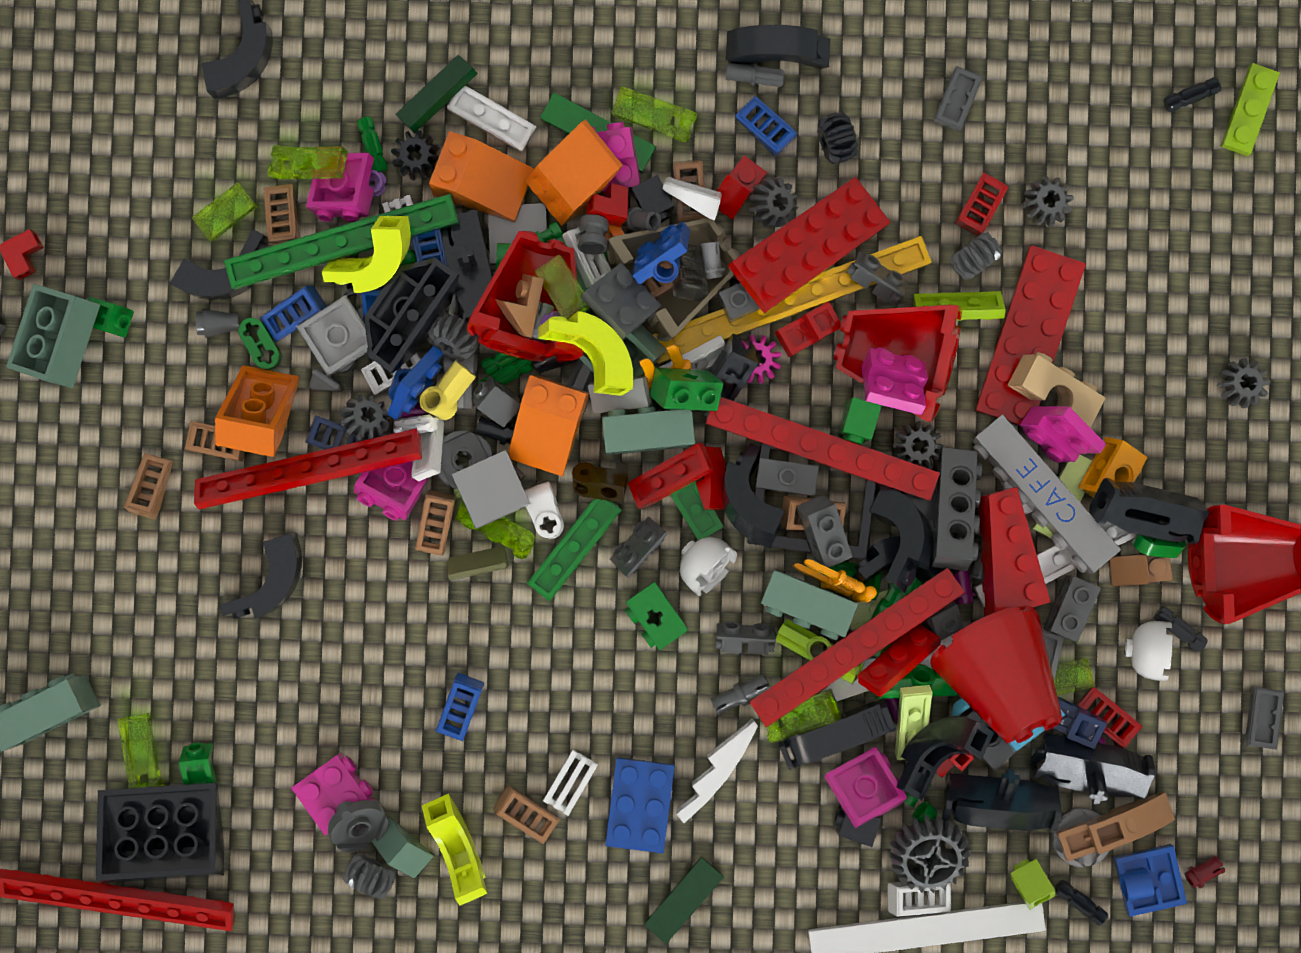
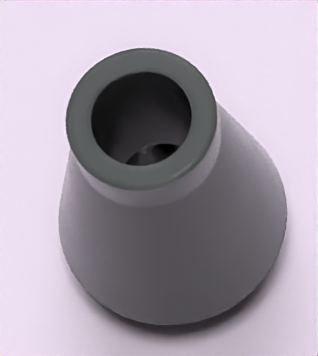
(216, 322)

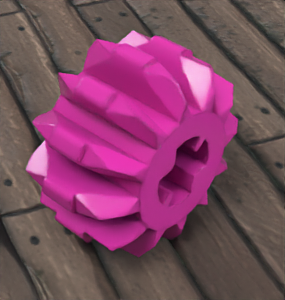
(766, 355)

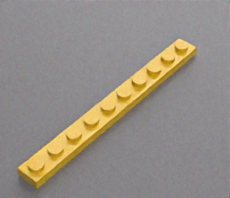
(822, 289)

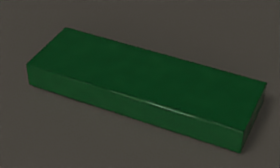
(436, 93)
(683, 900)

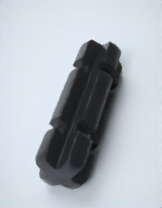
(1192, 94)
(1181, 629)
(1081, 902)

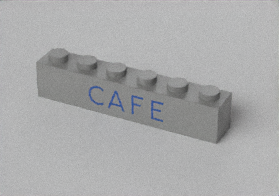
(1045, 495)

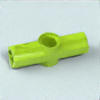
(803, 642)

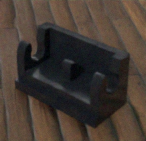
(734, 366)

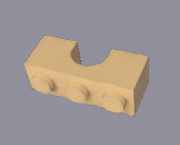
(1038, 375)

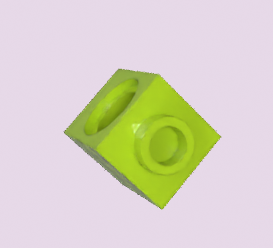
(1032, 883)

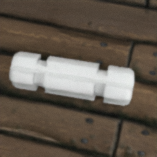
(423, 423)

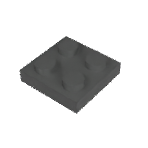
(621, 301)

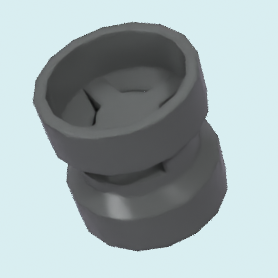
(593, 234)

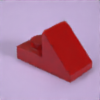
(739, 186)

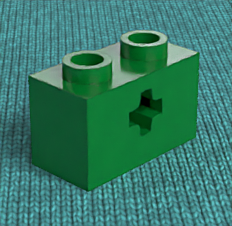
(686, 389)
(858, 420)
(671, 623)

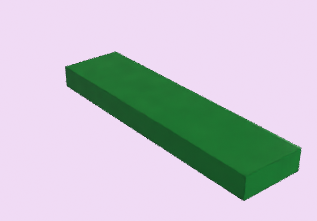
(568, 115)
(573, 547)

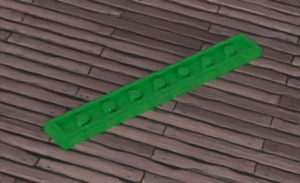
(333, 243)

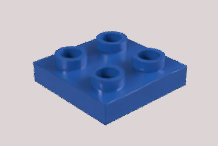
(668, 248)
(411, 383)
(1150, 880)

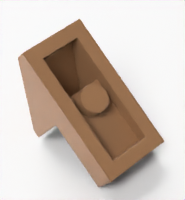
(523, 313)
(1139, 569)

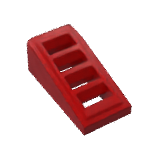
(972, 225)
(1128, 733)

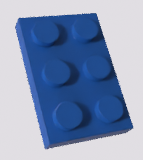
(640, 805)

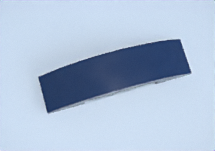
(1080, 724)

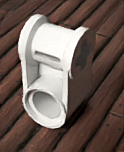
(542, 507)

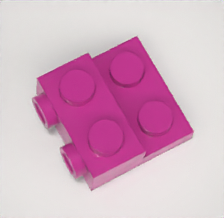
(622, 144)
(345, 196)
(894, 380)
(1060, 433)
(390, 489)
(329, 787)
(866, 787)

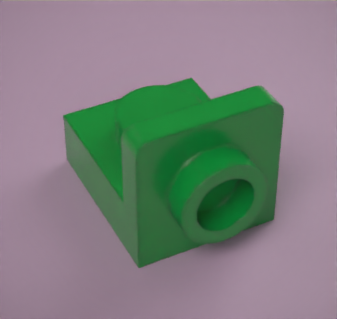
(112, 318)
(197, 764)

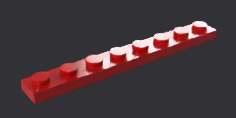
(824, 448)
(308, 469)
(857, 647)
(117, 900)

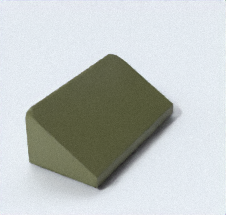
(477, 563)

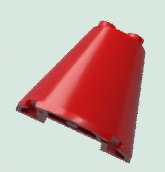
(489, 322)
(917, 331)
(1244, 562)
(1003, 672)

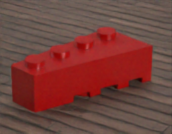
(1008, 554)

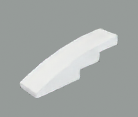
(724, 760)

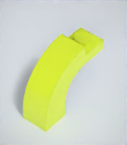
(391, 243)
(601, 343)
(457, 848)

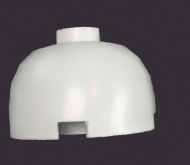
(705, 563)
(1150, 650)

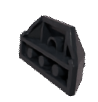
(406, 309)

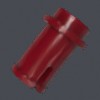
(1204, 872)

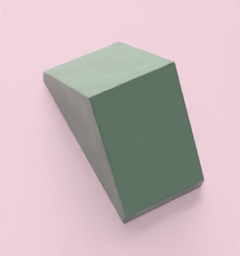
(402, 850)

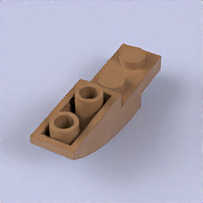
(1116, 827)

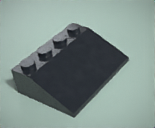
(159, 833)

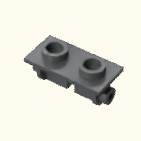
(889, 285)
(759, 637)

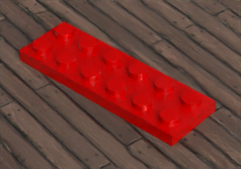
(809, 245)
(1030, 326)

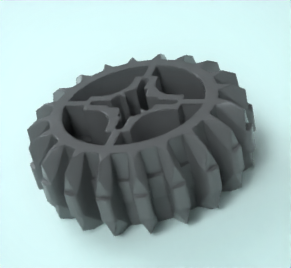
(923, 846)

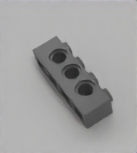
(949, 551)

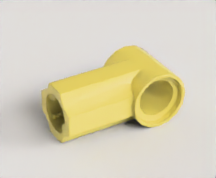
(447, 392)

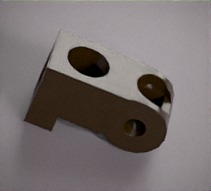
(600, 482)

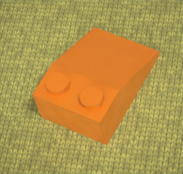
(573, 173)
(480, 177)
(256, 411)
(547, 424)

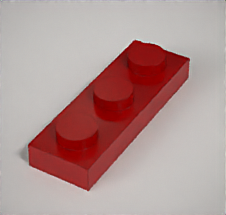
(670, 476)
(898, 660)

